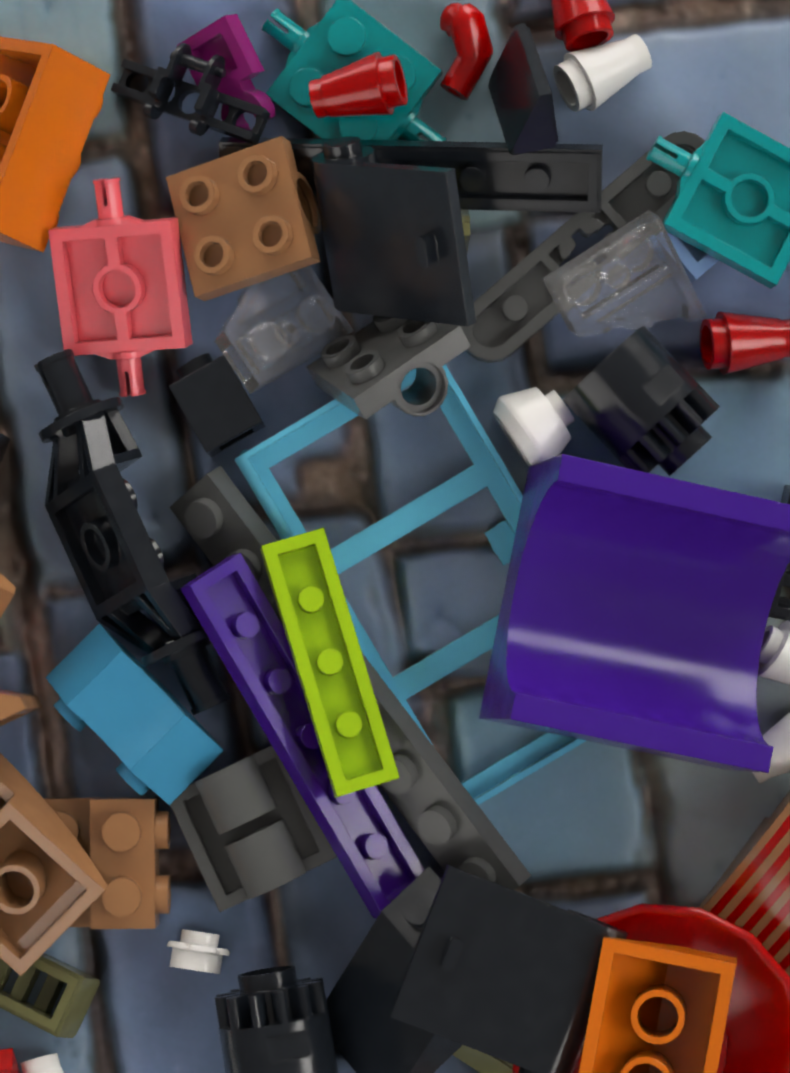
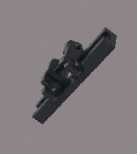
(162, 82)

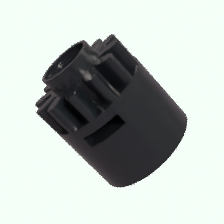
(644, 405)
(276, 1024)

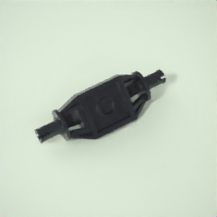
(107, 539)

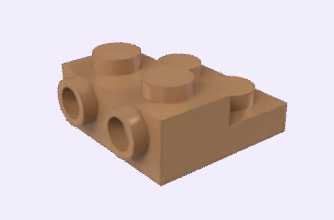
(124, 845)

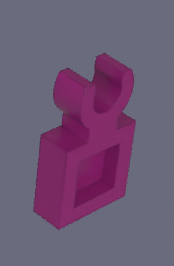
(229, 40)

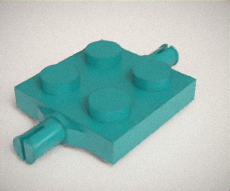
(336, 41)
(732, 198)

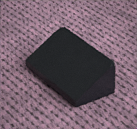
(523, 96)

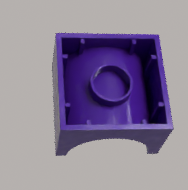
(638, 613)

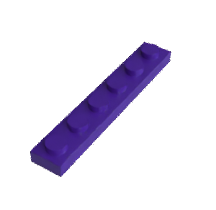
(262, 666)

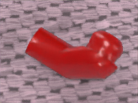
(472, 44)

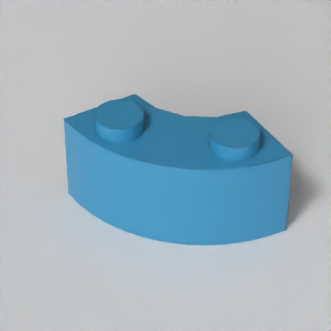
(133, 714)

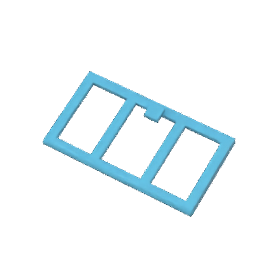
(487, 471)

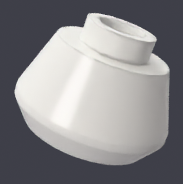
(534, 423)

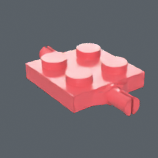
(120, 286)

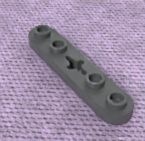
(520, 300)

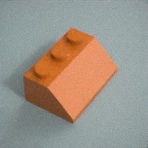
(44, 123)
(657, 1009)

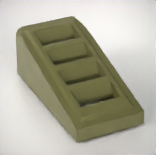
(71, 1007)

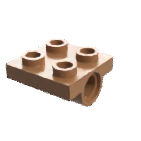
(245, 218)

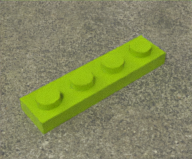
(329, 662)

